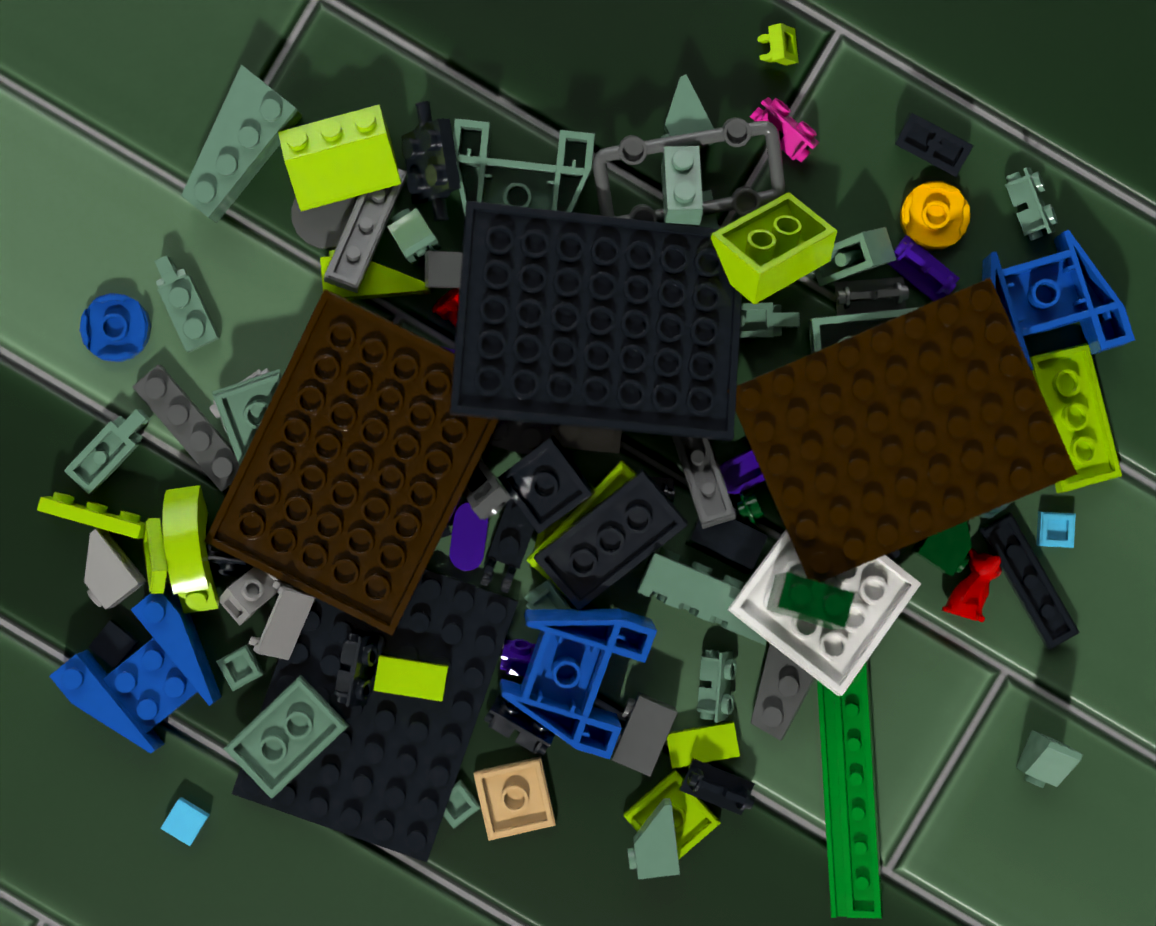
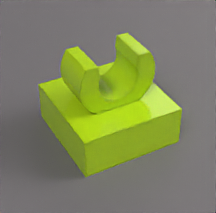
(782, 45)

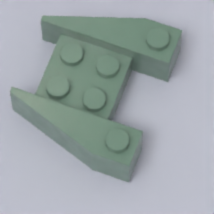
(521, 182)

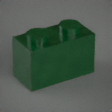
(810, 601)

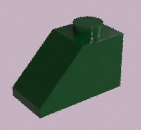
(946, 549)

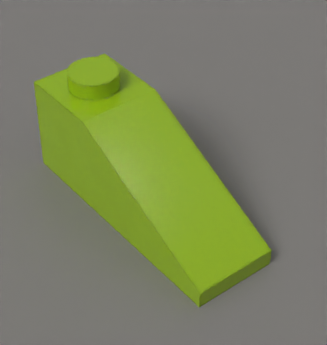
(377, 283)

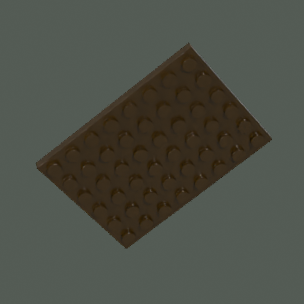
(901, 432)
(353, 465)

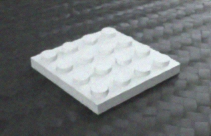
(827, 654)

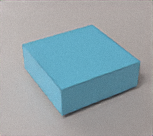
(1056, 529)
(185, 821)

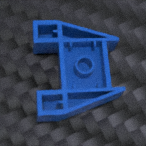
(1060, 293)
(570, 669)
(148, 682)

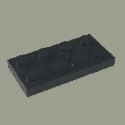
(611, 539)

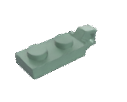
(185, 306)
(765, 320)
(107, 451)

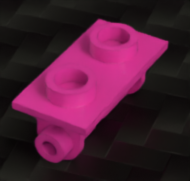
(796, 135)

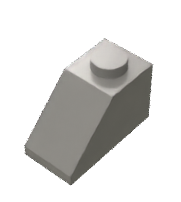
(109, 571)

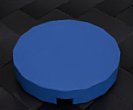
(115, 327)

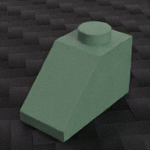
(686, 112)
(413, 235)
(857, 256)
(1047, 760)
(656, 845)

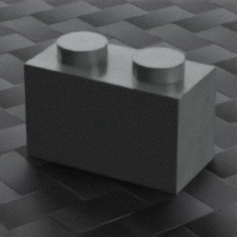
(643, 733)

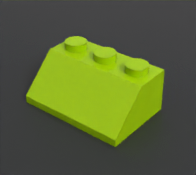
(339, 157)
(773, 247)

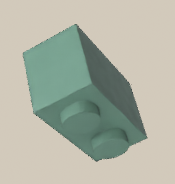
(682, 185)

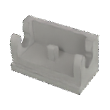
(284, 622)

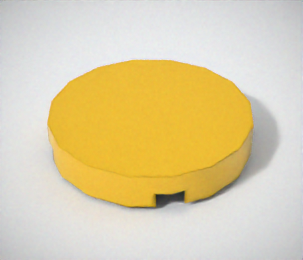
(935, 215)

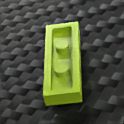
(93, 515)

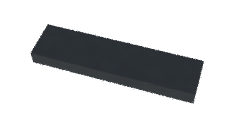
(1029, 581)

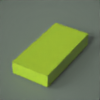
(155, 556)
(411, 678)
(703, 743)

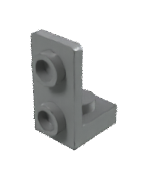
(248, 594)

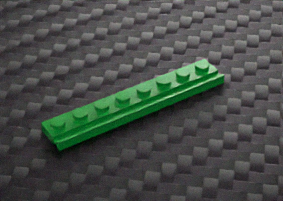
(850, 800)

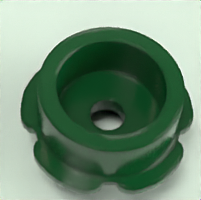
(750, 508)

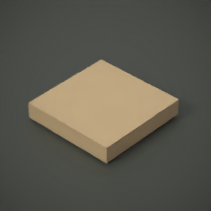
(514, 798)

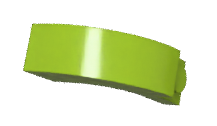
(185, 550)

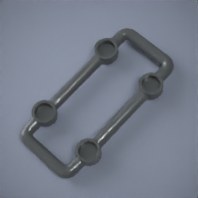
(735, 133)

